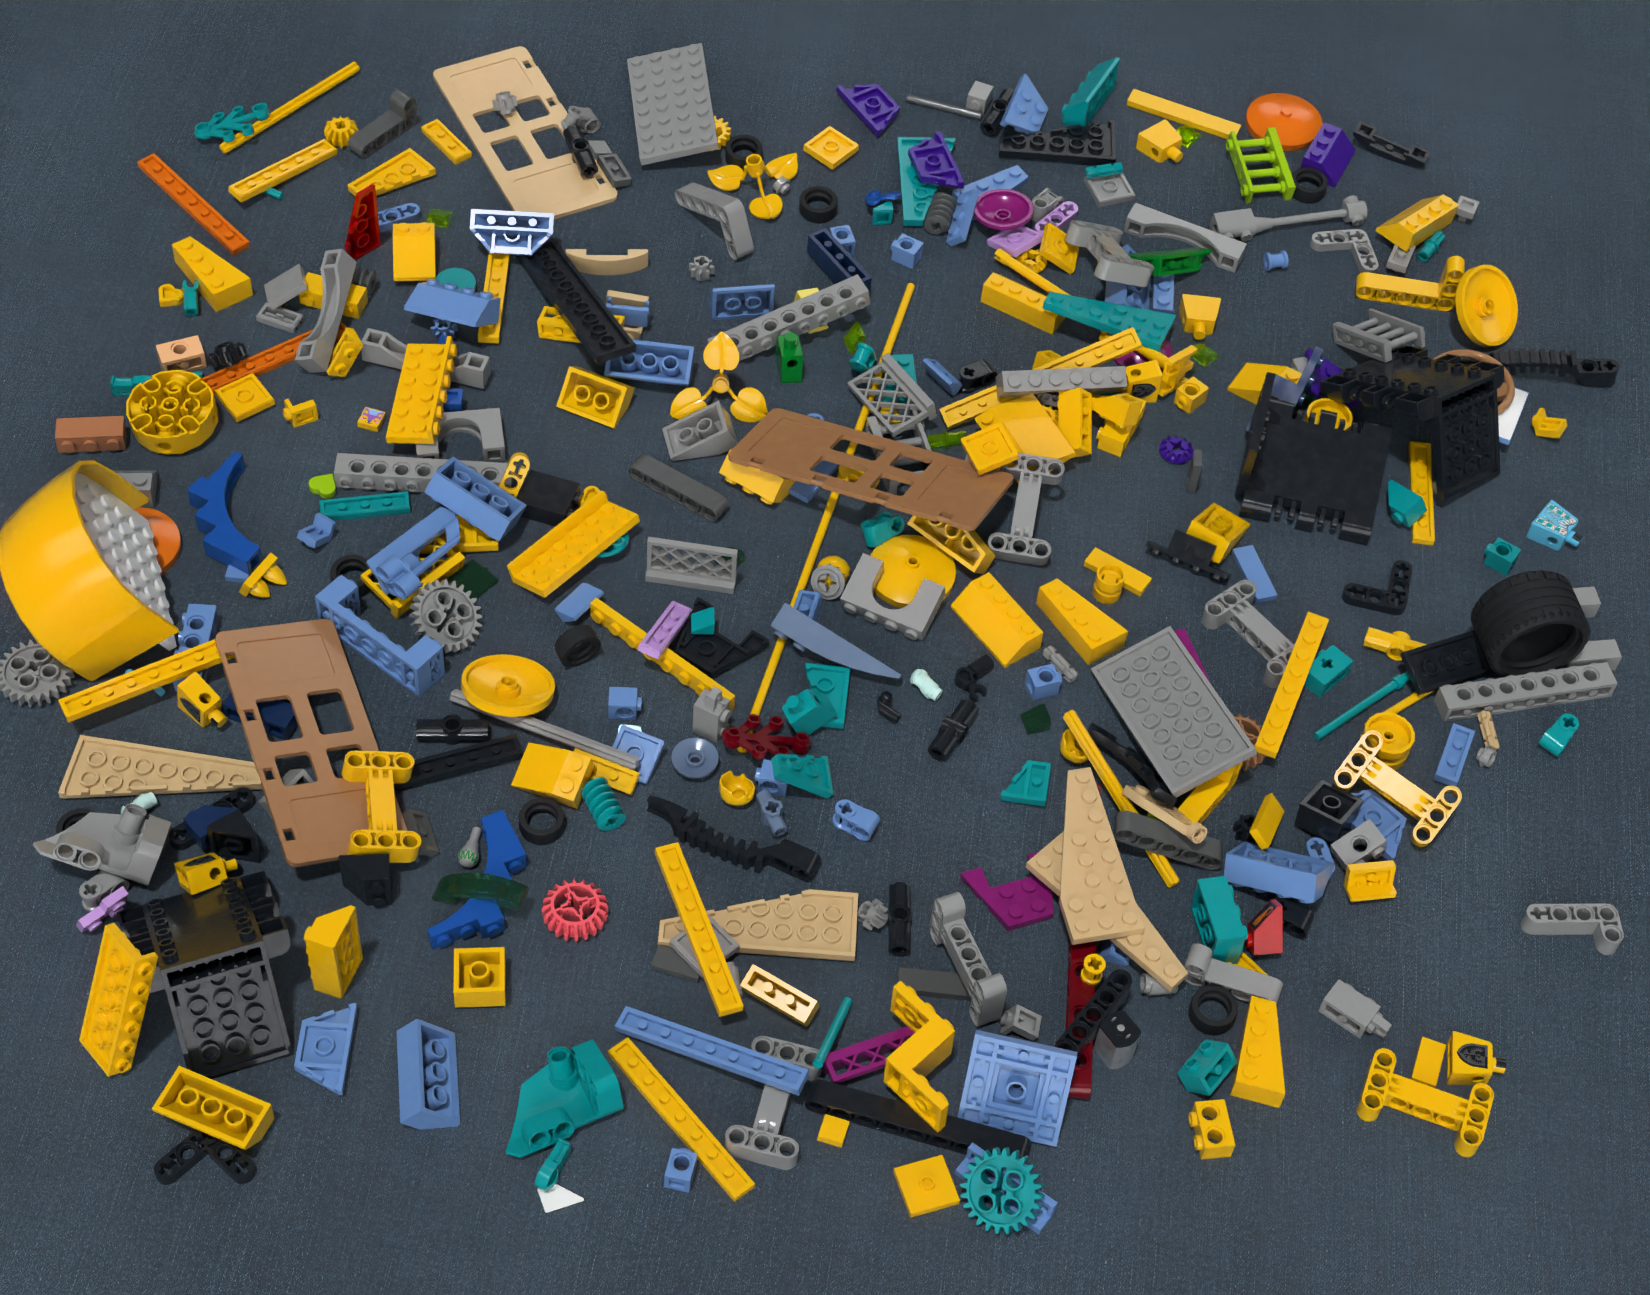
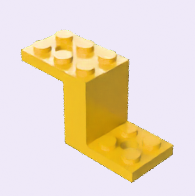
(919, 1056)

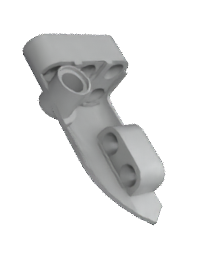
(112, 843)

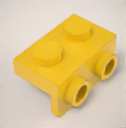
(344, 353)
(1370, 880)

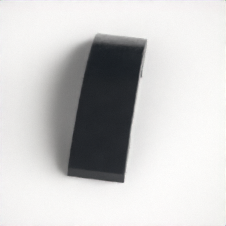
(1388, 149)

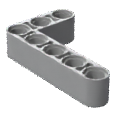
(721, 208)

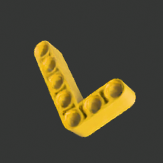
(1414, 292)

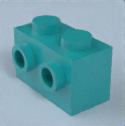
(1207, 1067)

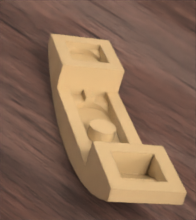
(608, 264)

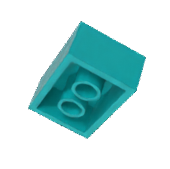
(1218, 919)

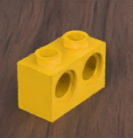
(1217, 1129)

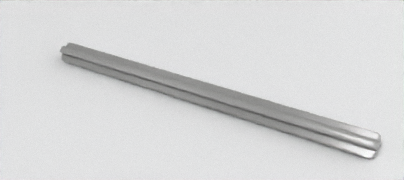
(558, 734)

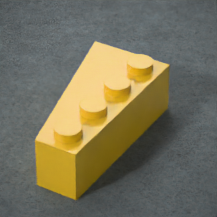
(217, 279)
(960, 544)
(1080, 622)
(1259, 1059)

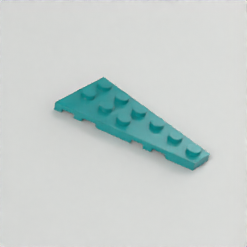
(915, 194)
(1113, 318)

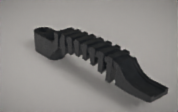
(1586, 371)
(786, 856)

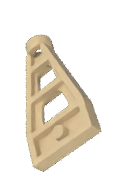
(1170, 815)

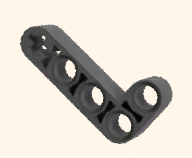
(387, 127)

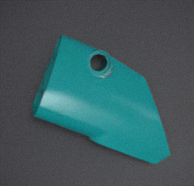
(564, 1096)

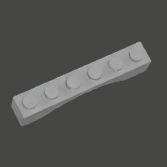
(1148, 223)
(317, 347)
(386, 350)
(1031, 382)

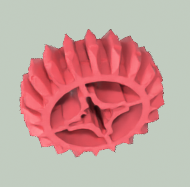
(581, 900)

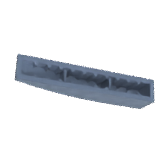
(825, 643)

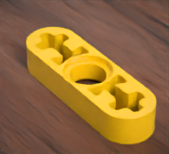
(522, 471)

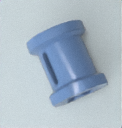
(1275, 260)

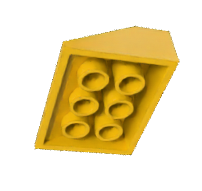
(1028, 429)

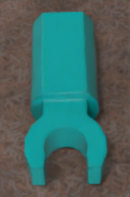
(190, 299)

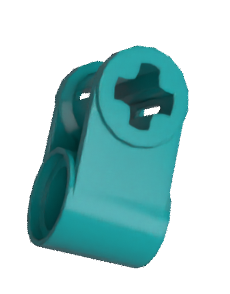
(863, 359)
(881, 528)
(1559, 734)

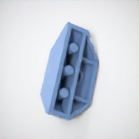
(511, 230)

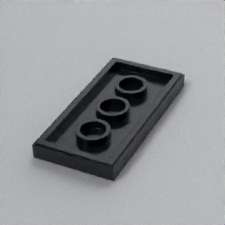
(1445, 662)

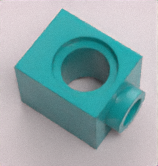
(1501, 556)

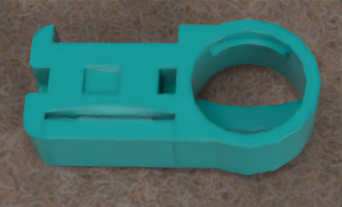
(124, 386)
(548, 1173)

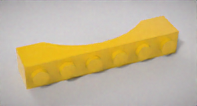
(1119, 408)

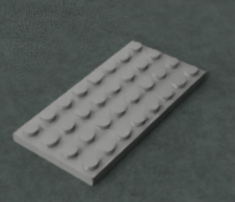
(672, 104)
(1173, 712)

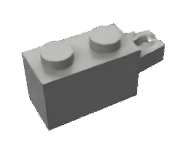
(711, 714)
(1354, 1011)

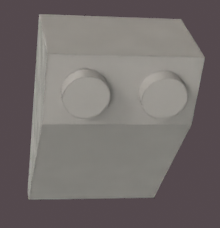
(701, 434)

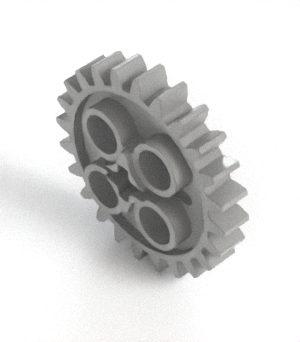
(429, 605)
(33, 675)

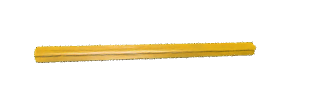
(292, 105)
(1114, 788)

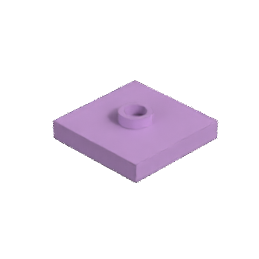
(1016, 240)

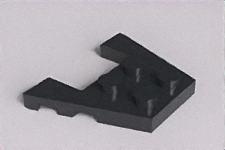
(715, 652)

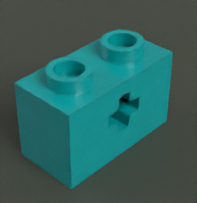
(1327, 670)

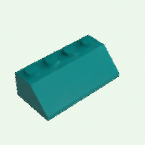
(1091, 94)

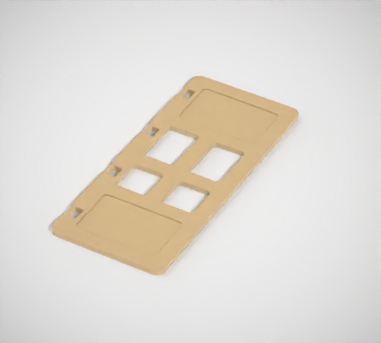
(547, 183)

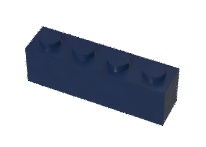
(834, 258)

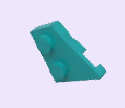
(1029, 785)

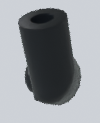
(885, 707)

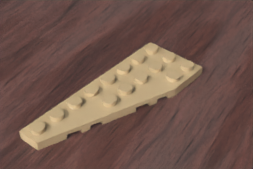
(1093, 881)
(799, 925)

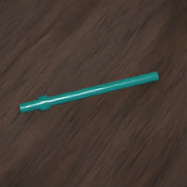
(1395, 683)

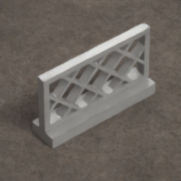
(905, 388)
(688, 573)

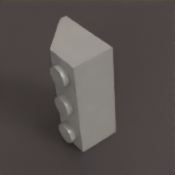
(142, 480)

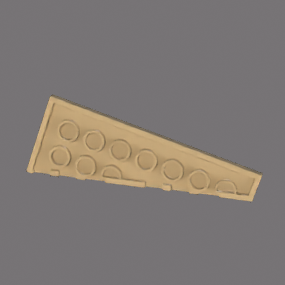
(124, 769)
(1145, 949)

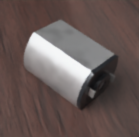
(1117, 1040)

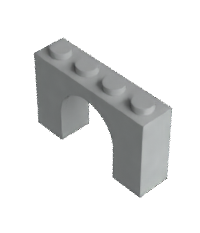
(481, 423)
(911, 620)
(1594, 651)

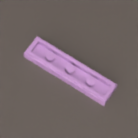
(664, 630)

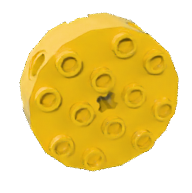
(172, 412)

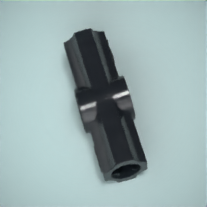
(992, 120)
(580, 151)
(442, 729)
(953, 730)
(899, 929)

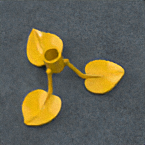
(765, 207)
(721, 354)

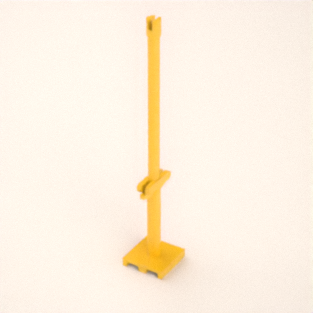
(1173, 367)

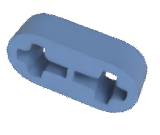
(1321, 845)

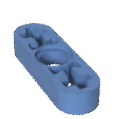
(404, 210)

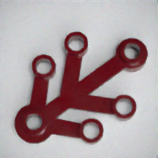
(739, 737)

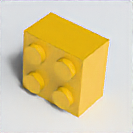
(479, 977)

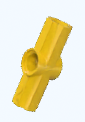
(1392, 644)

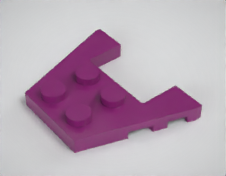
(1013, 903)

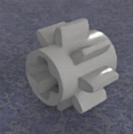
(504, 102)
(701, 268)
(873, 914)

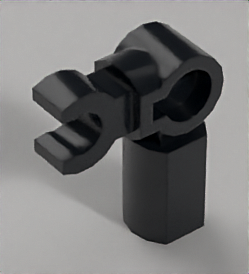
(966, 677)

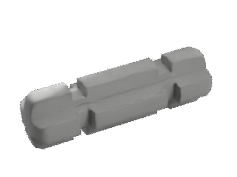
(1060, 664)

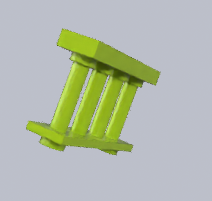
(1274, 155)

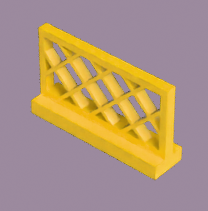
(442, 571)

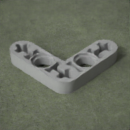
(1353, 239)

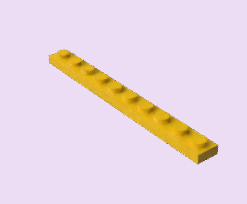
(1089, 356)

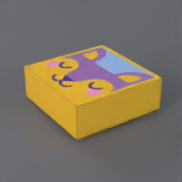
(371, 419)

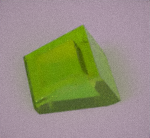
(1188, 135)
(439, 217)
(853, 337)
(1204, 354)

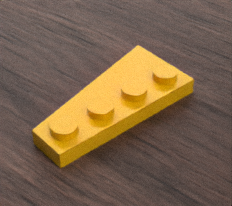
(394, 173)

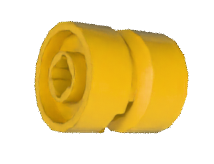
(1108, 583)

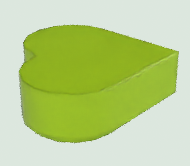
(323, 485)

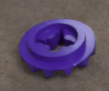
(1178, 456)

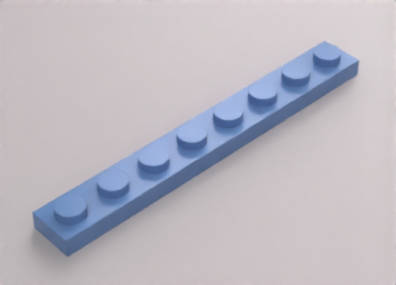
(712, 1050)

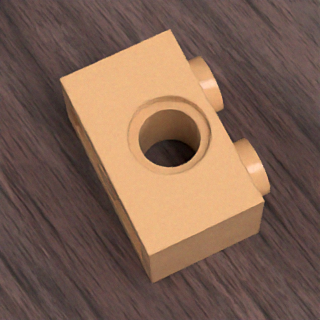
(181, 355)

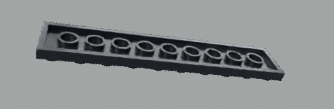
(577, 303)

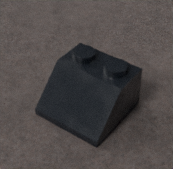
(1328, 811)
(368, 877)

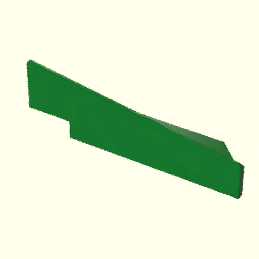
(1173, 261)

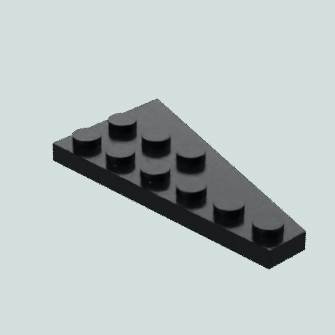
(1069, 144)

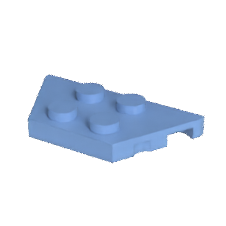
(1025, 109)
(1385, 818)
(326, 1047)

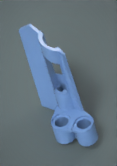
(399, 563)

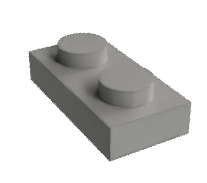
(1400, 259)

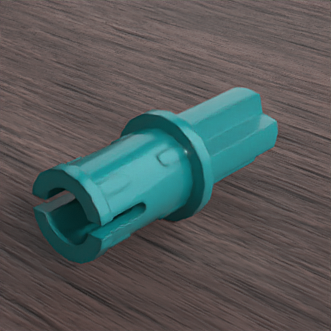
(1431, 246)

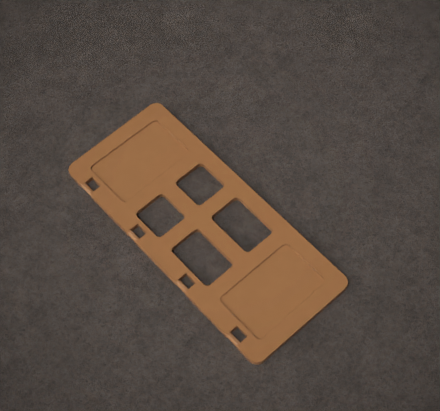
(949, 487)
(290, 665)

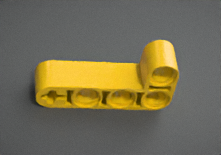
(1208, 795)

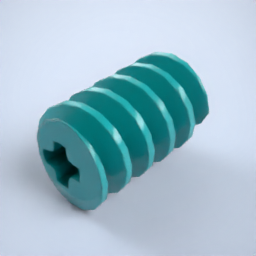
(602, 804)

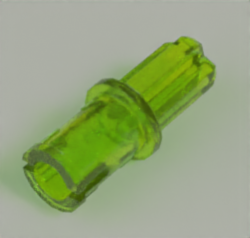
(945, 439)

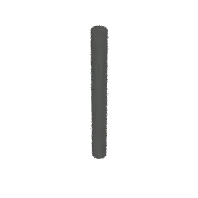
(944, 107)

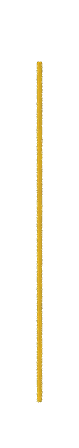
(780, 643)

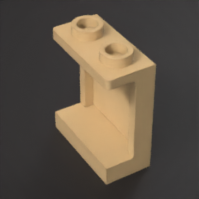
(623, 298)

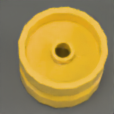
(1330, 405)
(1397, 738)

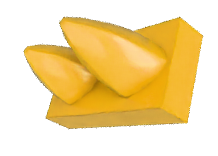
(268, 570)

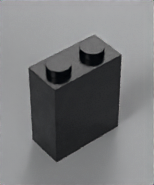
(548, 498)

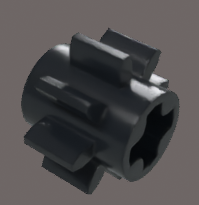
(1243, 827)

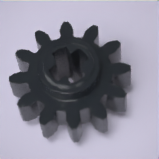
(227, 354)

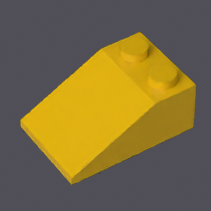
(414, 251)
(1252, 376)
(1219, 528)
(553, 773)

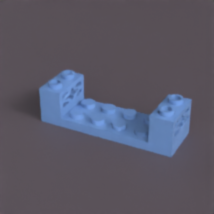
(414, 669)

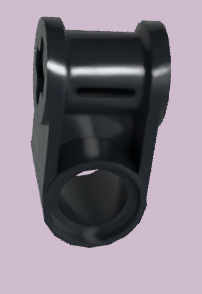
(976, 376)
(1295, 918)

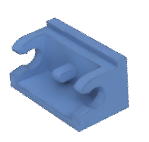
(633, 315)

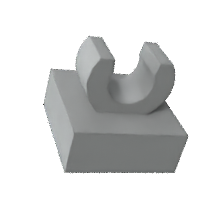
(1466, 208)

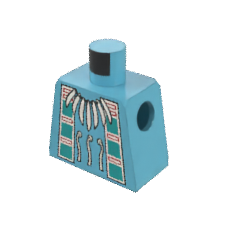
(1554, 527)

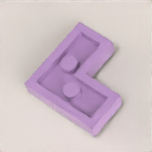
(108, 906)

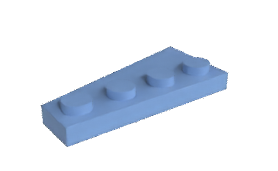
(1010, 178)

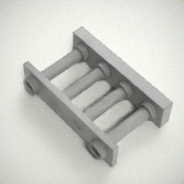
(1378, 346)
(920, 440)

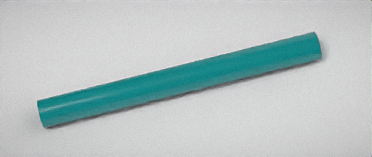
(832, 1032)

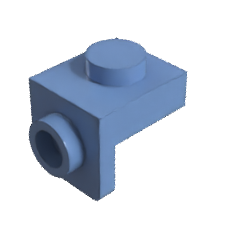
(318, 533)

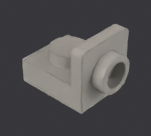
(1021, 1022)

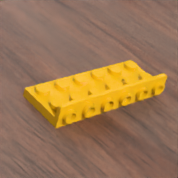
(421, 393)
(571, 545)
(117, 1001)

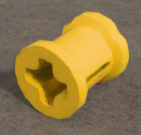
(1090, 970)

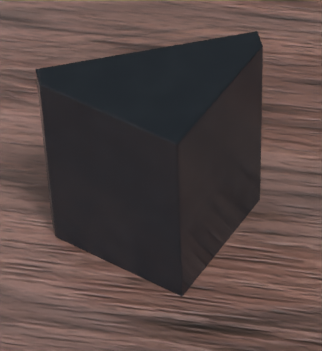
(234, 837)

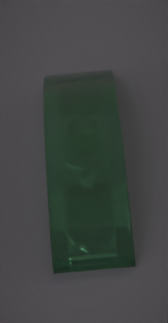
(481, 886)

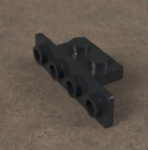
(1192, 551)

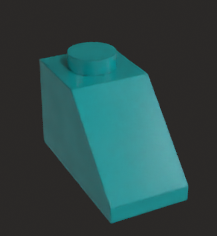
(1404, 504)

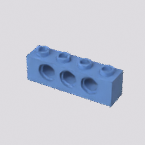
(199, 627)

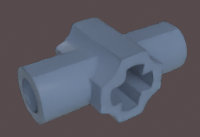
(771, 813)

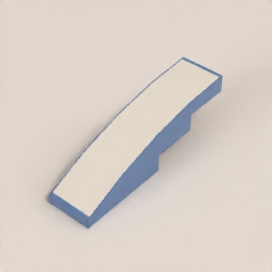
(1509, 418)

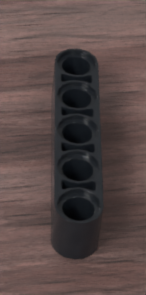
(1097, 1010)

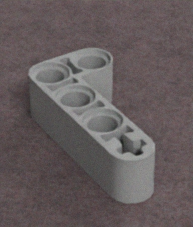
(1576, 919)
(1239, 981)

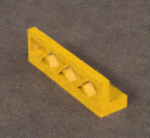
(556, 327)

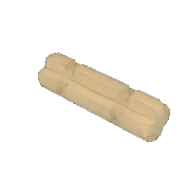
(1488, 729)

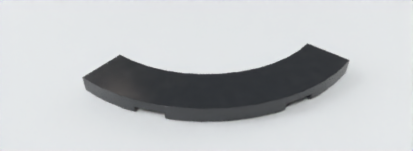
(1135, 761)

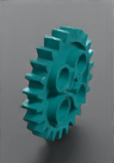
(1024, 1194)

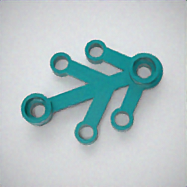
(232, 122)

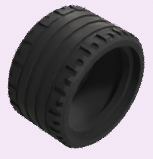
(1530, 623)

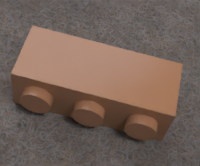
(90, 434)

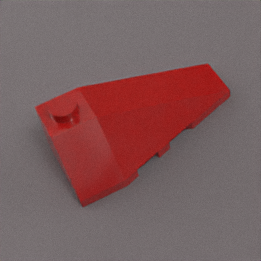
(363, 226)

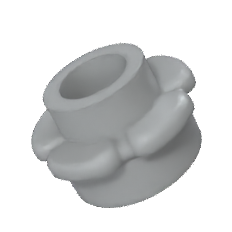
(781, 185)
(1486, 756)

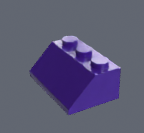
(1329, 153)

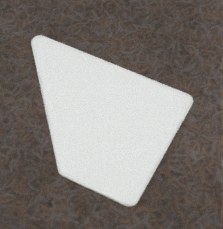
(558, 1198)

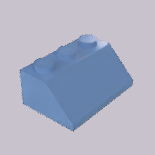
(741, 301)

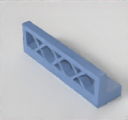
(1044, 1214)

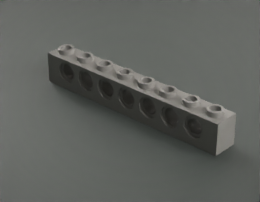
(799, 316)
(402, 473)
(1525, 691)

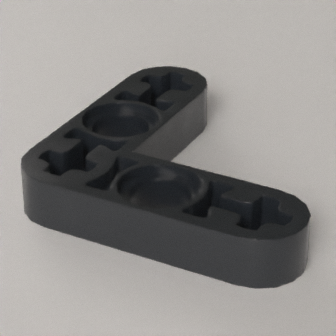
(1387, 597)
(210, 1148)

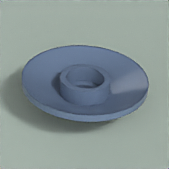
(695, 750)

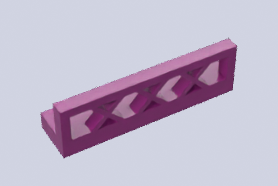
(864, 1051)

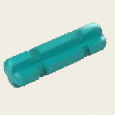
(1103, 170)

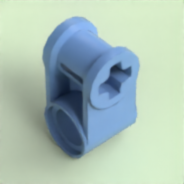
(857, 821)

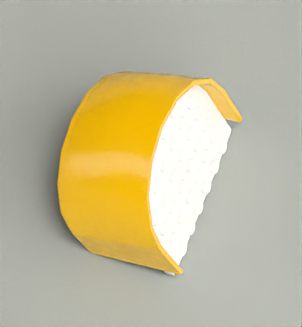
(86, 571)

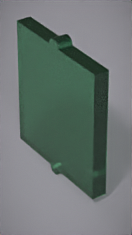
(474, 578)

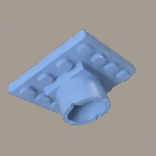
(1017, 1086)

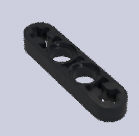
(226, 801)

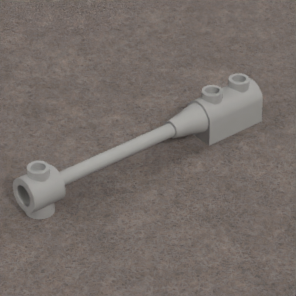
(1244, 224)

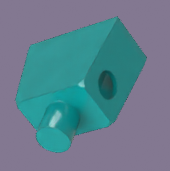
(808, 711)

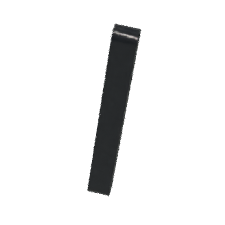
(901, 1120)

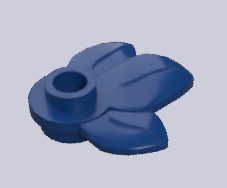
(876, 198)

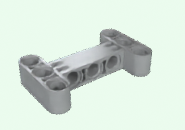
(1112, 260)
(1026, 510)
(1236, 610)
(990, 990)
(771, 1111)

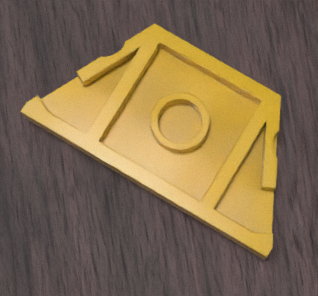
(471, 539)

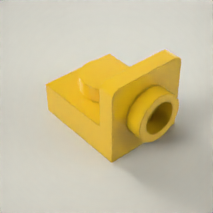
(301, 413)

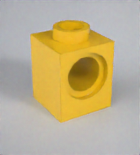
(1191, 395)

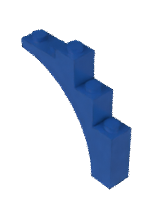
(222, 538)
(482, 915)

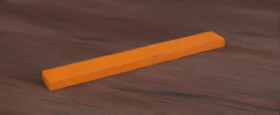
(193, 204)
(261, 362)

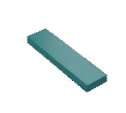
(366, 506)

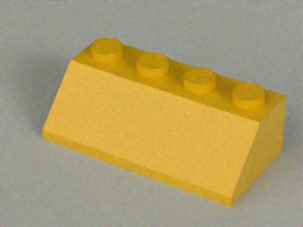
(1419, 221)
(1019, 302)
(997, 620)
(334, 951)
(214, 1108)

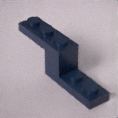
(1291, 392)

